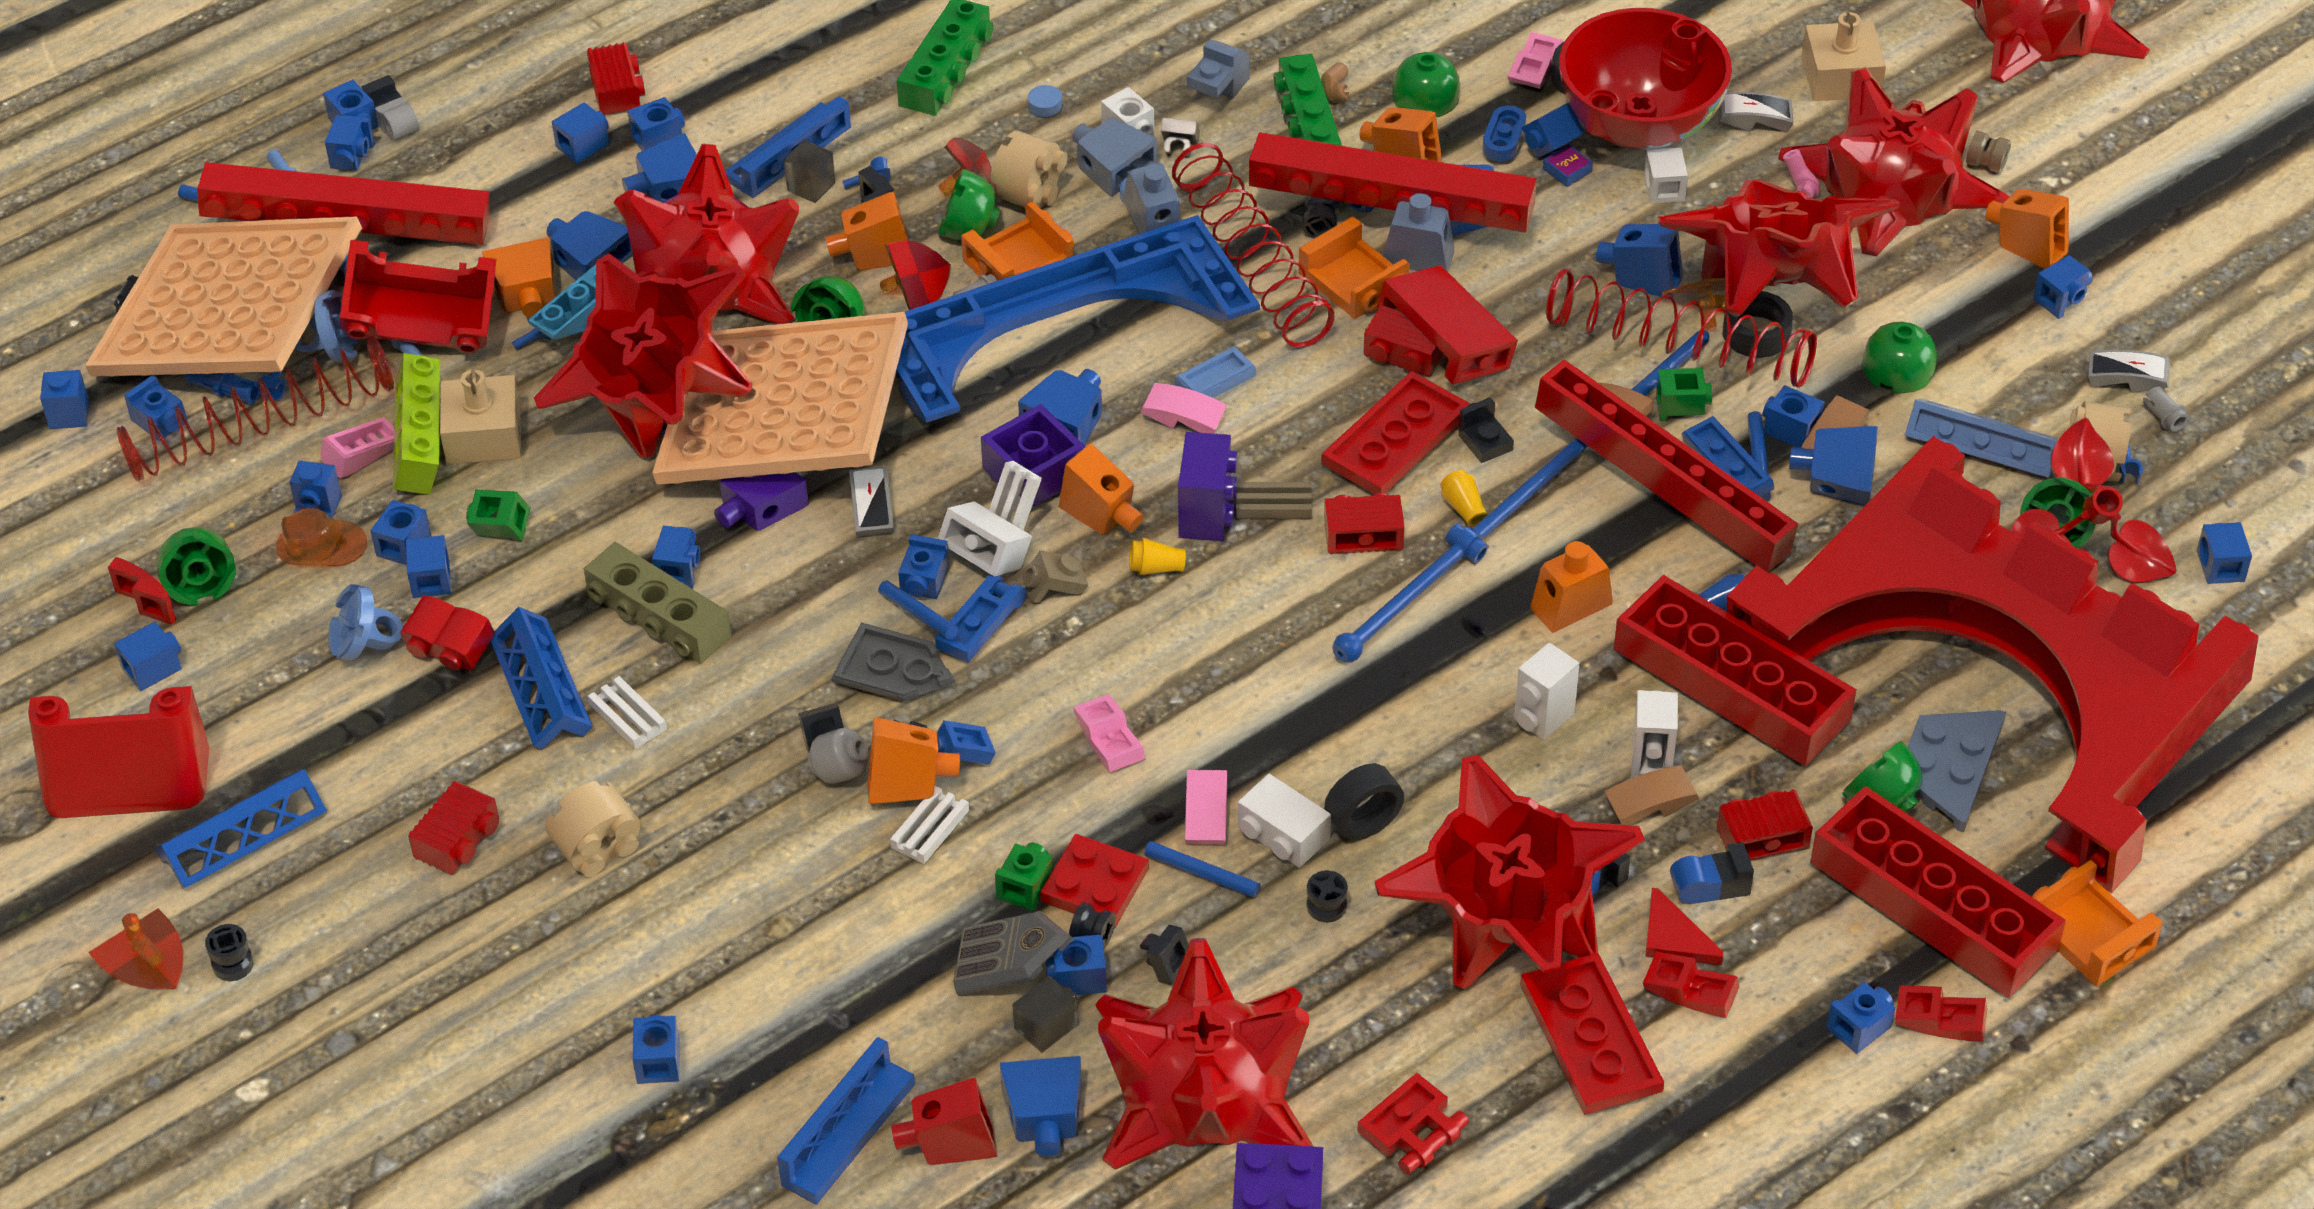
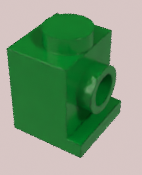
(1682, 392)
(498, 514)
(1026, 868)

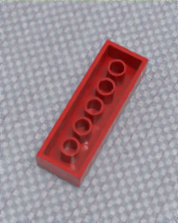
(1734, 670)
(1937, 891)

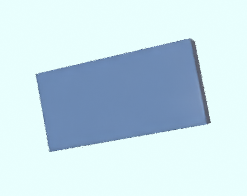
(1217, 373)

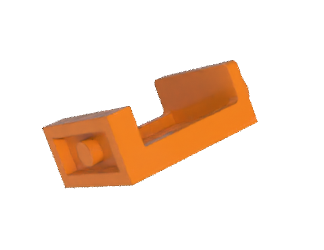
(1019, 247)
(1348, 268)
(2098, 930)

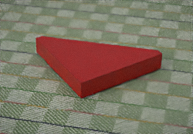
(1676, 934)

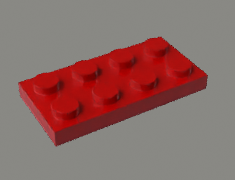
(1394, 434)
(1592, 1034)

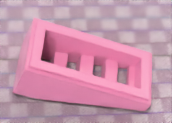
(338, 447)

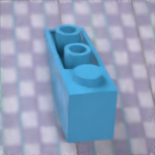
(569, 310)

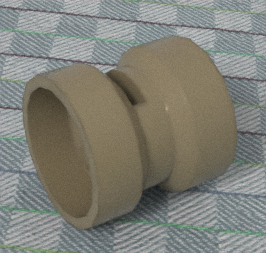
(1988, 151)

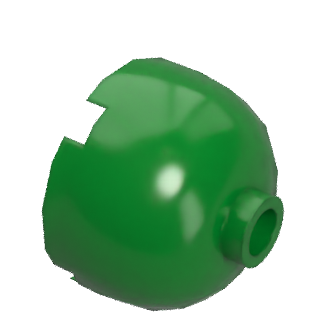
(1426, 83)
(969, 207)
(827, 299)
(1900, 357)
(2065, 501)
(195, 565)
(1893, 777)

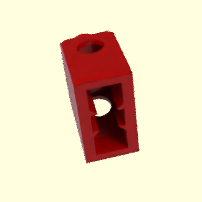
(949, 1125)

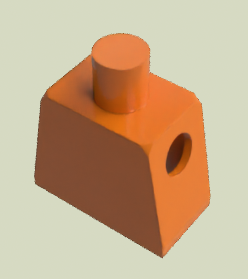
(1404, 133)
(2033, 225)
(867, 232)
(524, 275)
(1098, 493)
(1571, 587)
(906, 762)

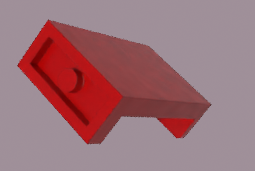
(1452, 321)

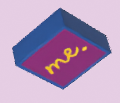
(1567, 165)

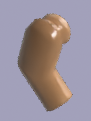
(1330, 80)

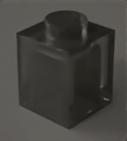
(809, 171)
(1046, 1013)

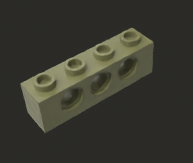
(657, 603)

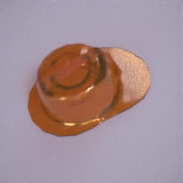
(316, 539)

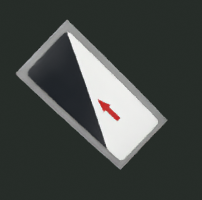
(1747, 108)
(2137, 368)
(871, 501)

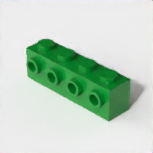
(944, 56)
(1305, 100)

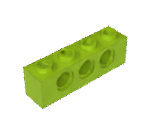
(416, 424)

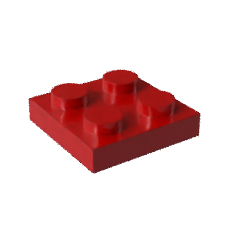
(1094, 875)

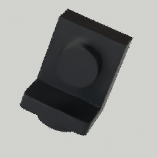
(1483, 432)

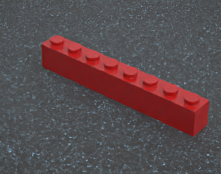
(1387, 179)
(379, 205)
(1666, 466)

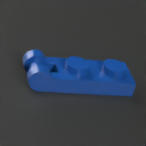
(981, 617)

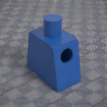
(662, 168)
(586, 240)
(1644, 258)
(1069, 399)
(1840, 463)
(1043, 1100)

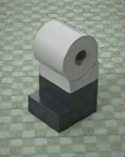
(392, 112)

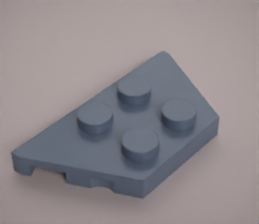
(1954, 759)

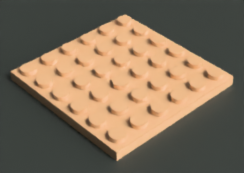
(224, 297)
(810, 406)

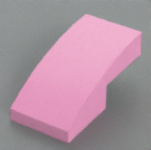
(1534, 63)
(1174, 403)
(1108, 733)
(1206, 807)

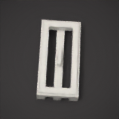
(1007, 493)
(611, 694)
(910, 826)

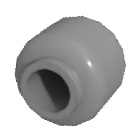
(838, 756)

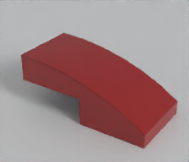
(138, 584)
(1682, 983)
(1931, 1013)

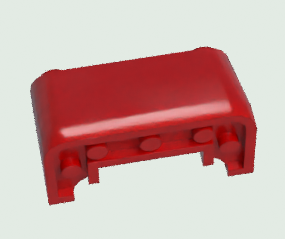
(416, 301)
(120, 760)

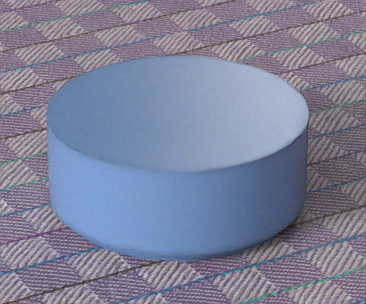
(1045, 101)

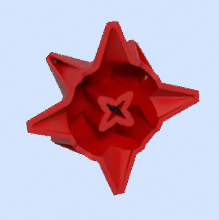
(2050, 29)
(1900, 157)
(709, 232)
(1779, 238)
(649, 349)
(1510, 875)
(1202, 1064)

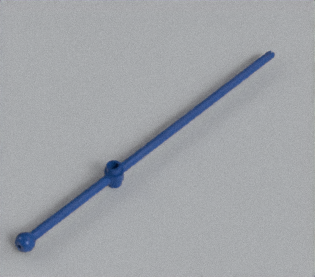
(1468, 541)

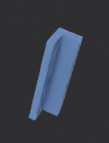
(1982, 436)

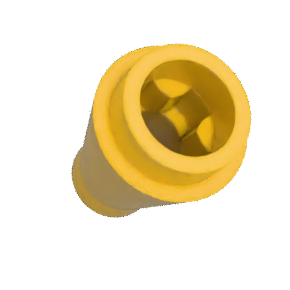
(1463, 495)
(1154, 557)

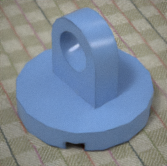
(327, 329)
(357, 624)

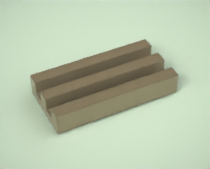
(1274, 500)

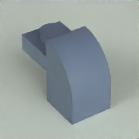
(1220, 71)

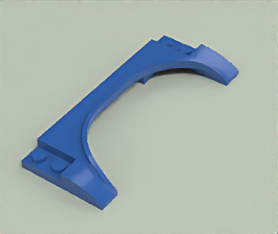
(1166, 265)

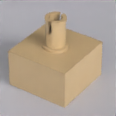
(1835, 51)
(480, 418)

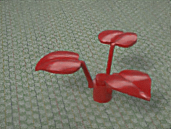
(2085, 457)

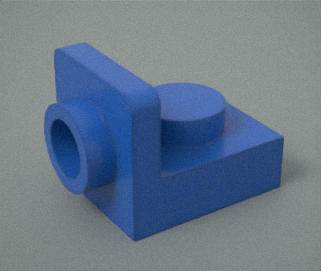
(968, 740)

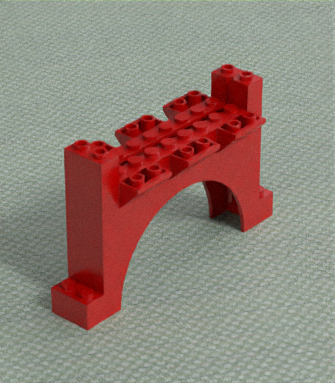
(2117, 666)

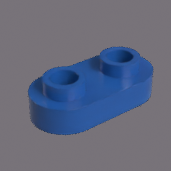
(1504, 133)

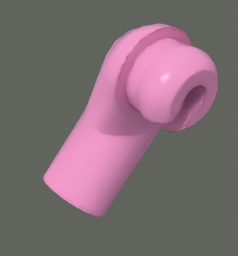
(1801, 175)

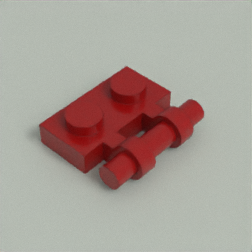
(1405, 1113)

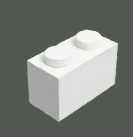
(984, 538)
(1546, 691)
(1654, 731)
(1284, 820)

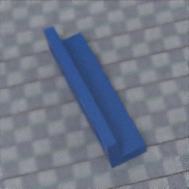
(766, 162)
(546, 669)
(226, 819)
(843, 1123)

